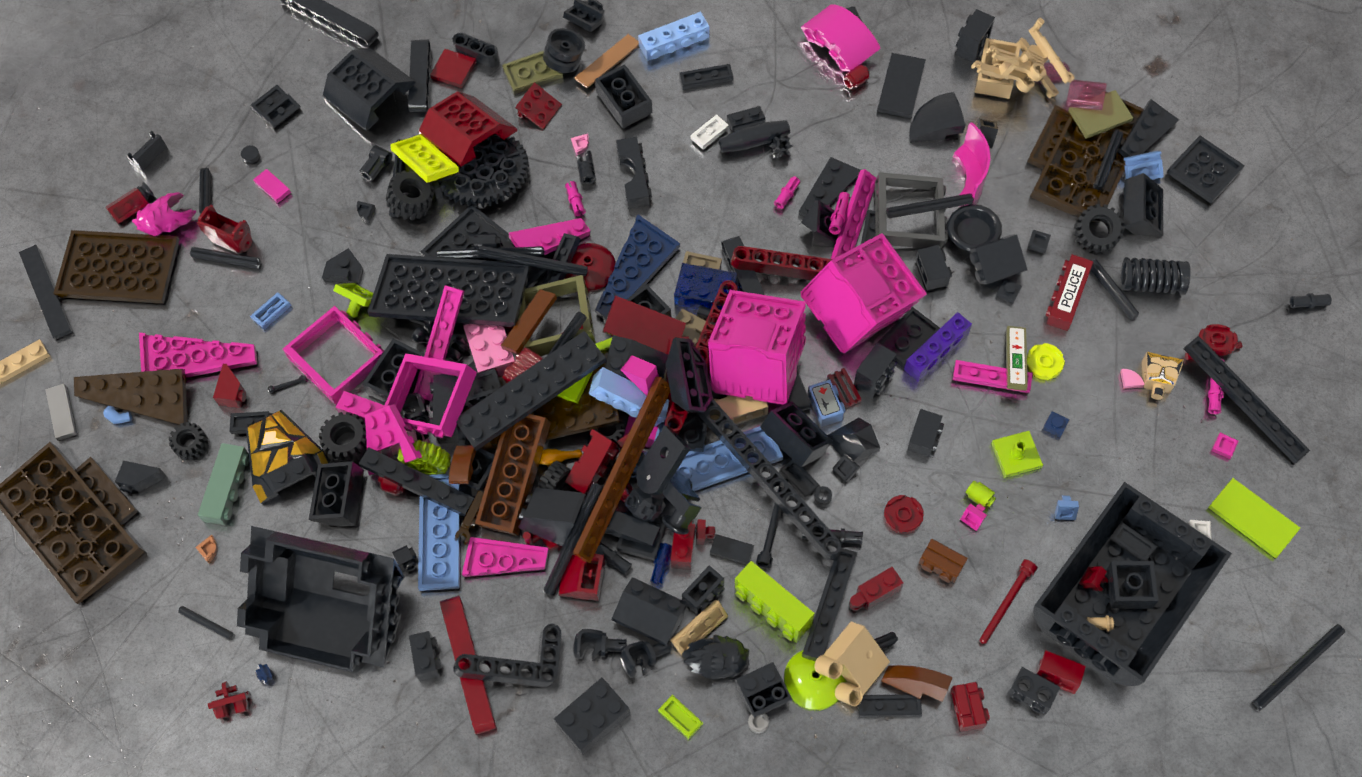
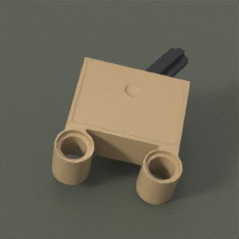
(857, 659)

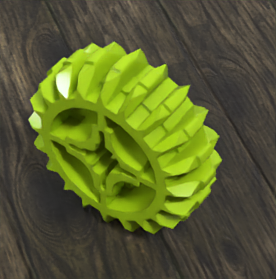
(433, 460)

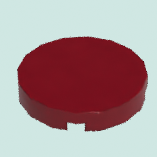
(1219, 339)
(903, 514)

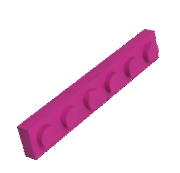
(855, 213)
(440, 336)

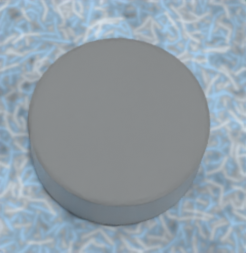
(758, 724)

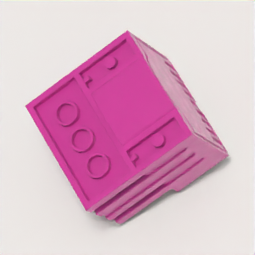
(862, 292)
(757, 346)

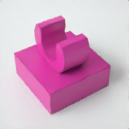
(974, 516)

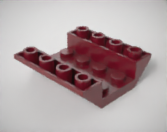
(462, 123)

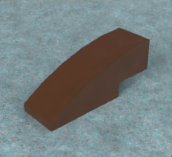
(918, 681)

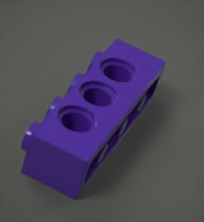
(937, 347)

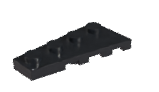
(1148, 128)
(832, 181)

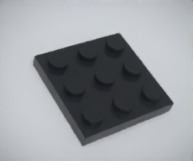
(1205, 169)

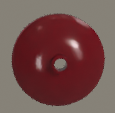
(599, 267)

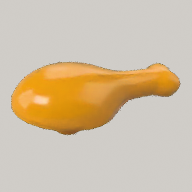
(552, 455)

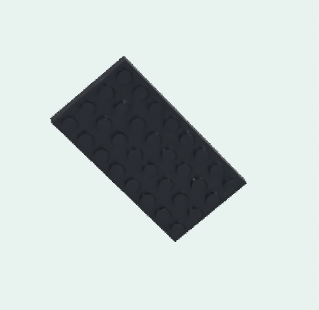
(414, 286)

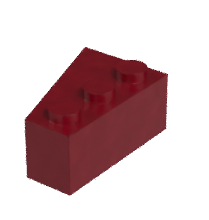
(592, 462)

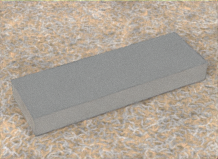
(61, 412)

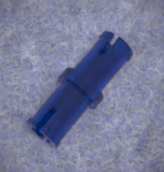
(661, 564)

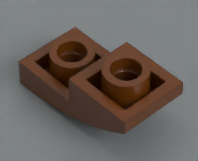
(461, 465)

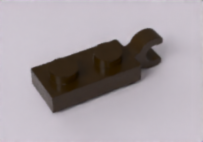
(469, 521)

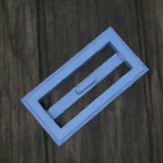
(272, 312)

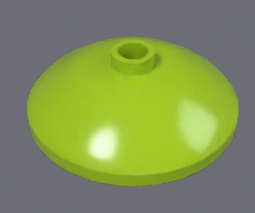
(805, 689)

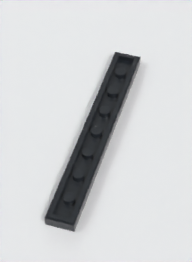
(1246, 399)

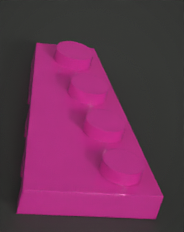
(549, 235)
(500, 557)

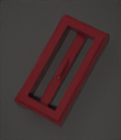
(843, 372)

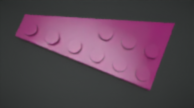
(192, 354)

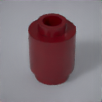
(856, 76)

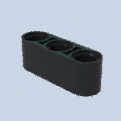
(483, 52)

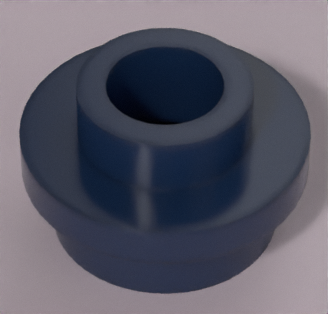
(263, 673)

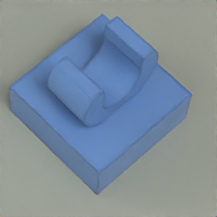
(1066, 509)

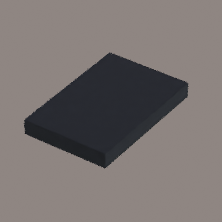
(908, 335)

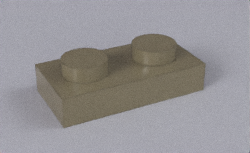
(702, 260)

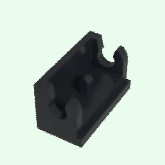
(148, 151)

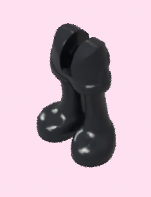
(422, 336)

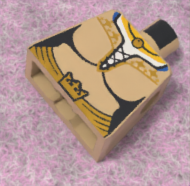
(1160, 373)

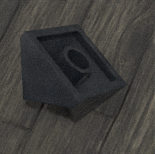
(819, 220)
(855, 440)
(481, 465)

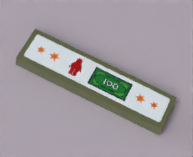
(1016, 358)

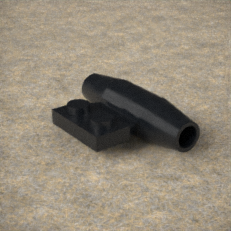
(751, 130)

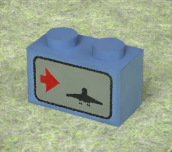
(826, 403)

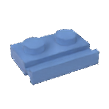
(1146, 163)

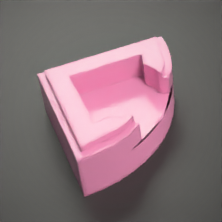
(580, 143)
(1131, 379)

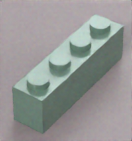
(224, 484)

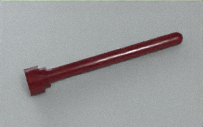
(1027, 569)

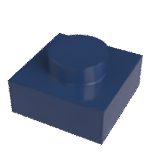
(1056, 424)

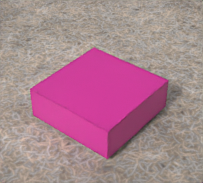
(1225, 445)

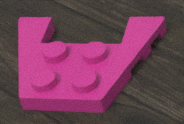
(387, 429)

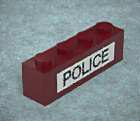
(1069, 292)

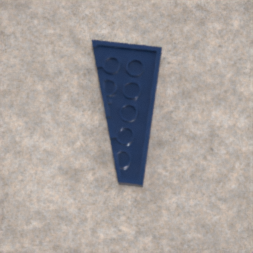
(638, 262)

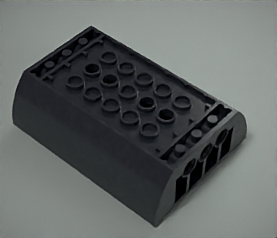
(1184, 570)

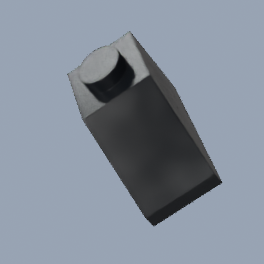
(137, 477)

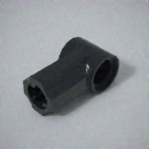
(377, 159)

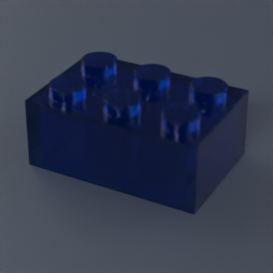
(700, 286)

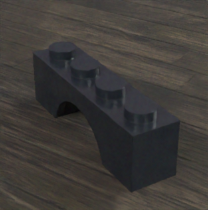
(629, 155)

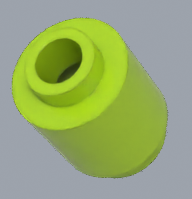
(980, 494)

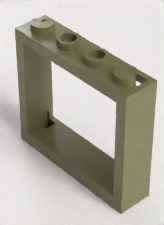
(560, 288)

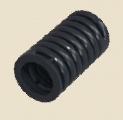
(1151, 279)

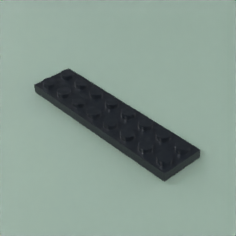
(530, 390)

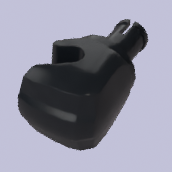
(416, 404)
(597, 640)
(642, 654)

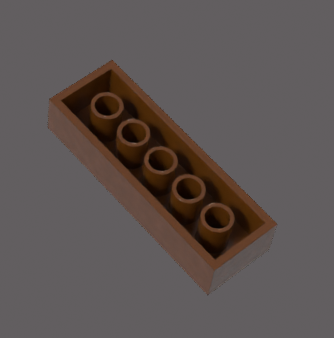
(513, 474)

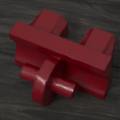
(220, 706)

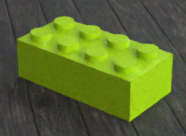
(773, 602)

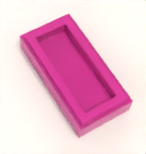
(272, 186)

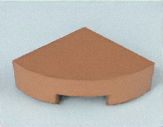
(208, 548)

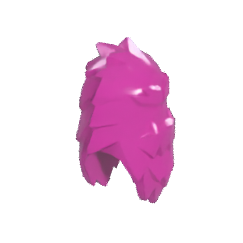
(159, 218)

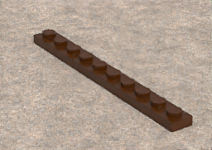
(622, 470)

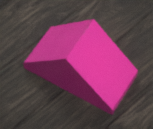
(640, 373)

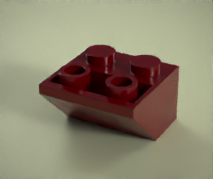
(582, 578)

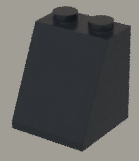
(551, 513)

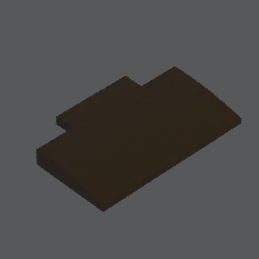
(1073, 162)
(71, 520)

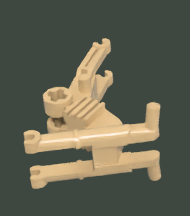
(1029, 65)

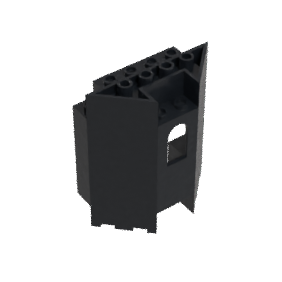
(301, 613)

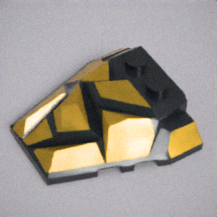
(280, 455)

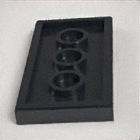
(901, 85)

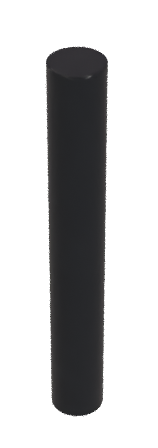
(205, 622)

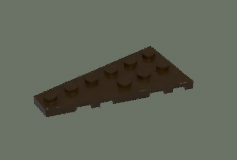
(149, 393)

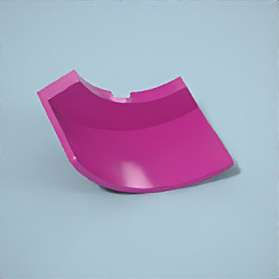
(843, 35)
(975, 161)

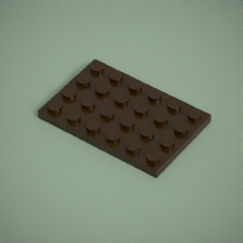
(117, 266)

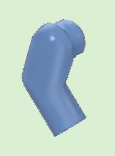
(116, 418)

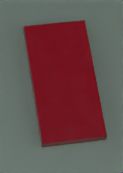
(642, 324)

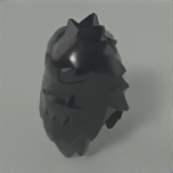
(717, 657)

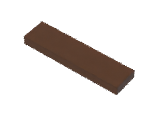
(529, 321)

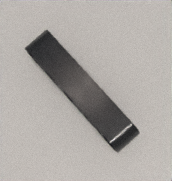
(420, 72)

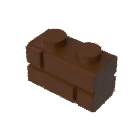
(942, 561)

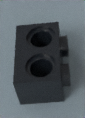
(1036, 684)

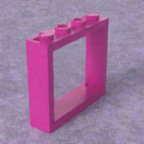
(315, 331)
(404, 380)

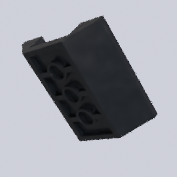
(362, 84)

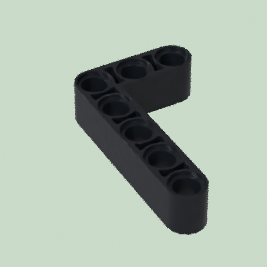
(515, 666)

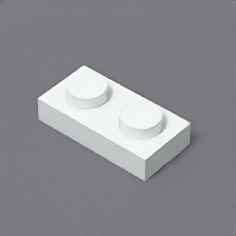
(709, 132)

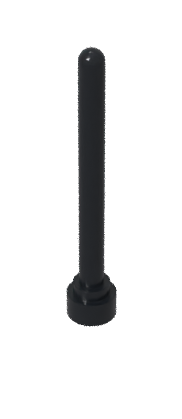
(765, 558)

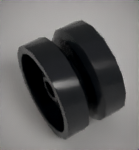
(563, 50)

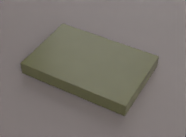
(527, 70)
(1097, 121)

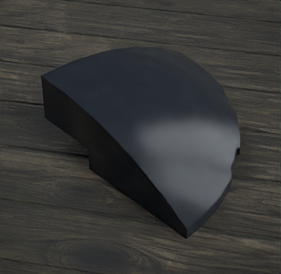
(937, 119)

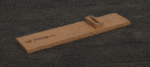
(607, 60)

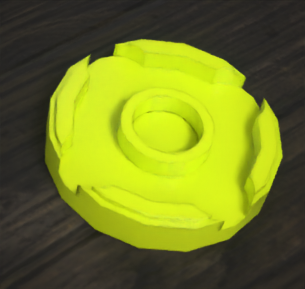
(1045, 361)

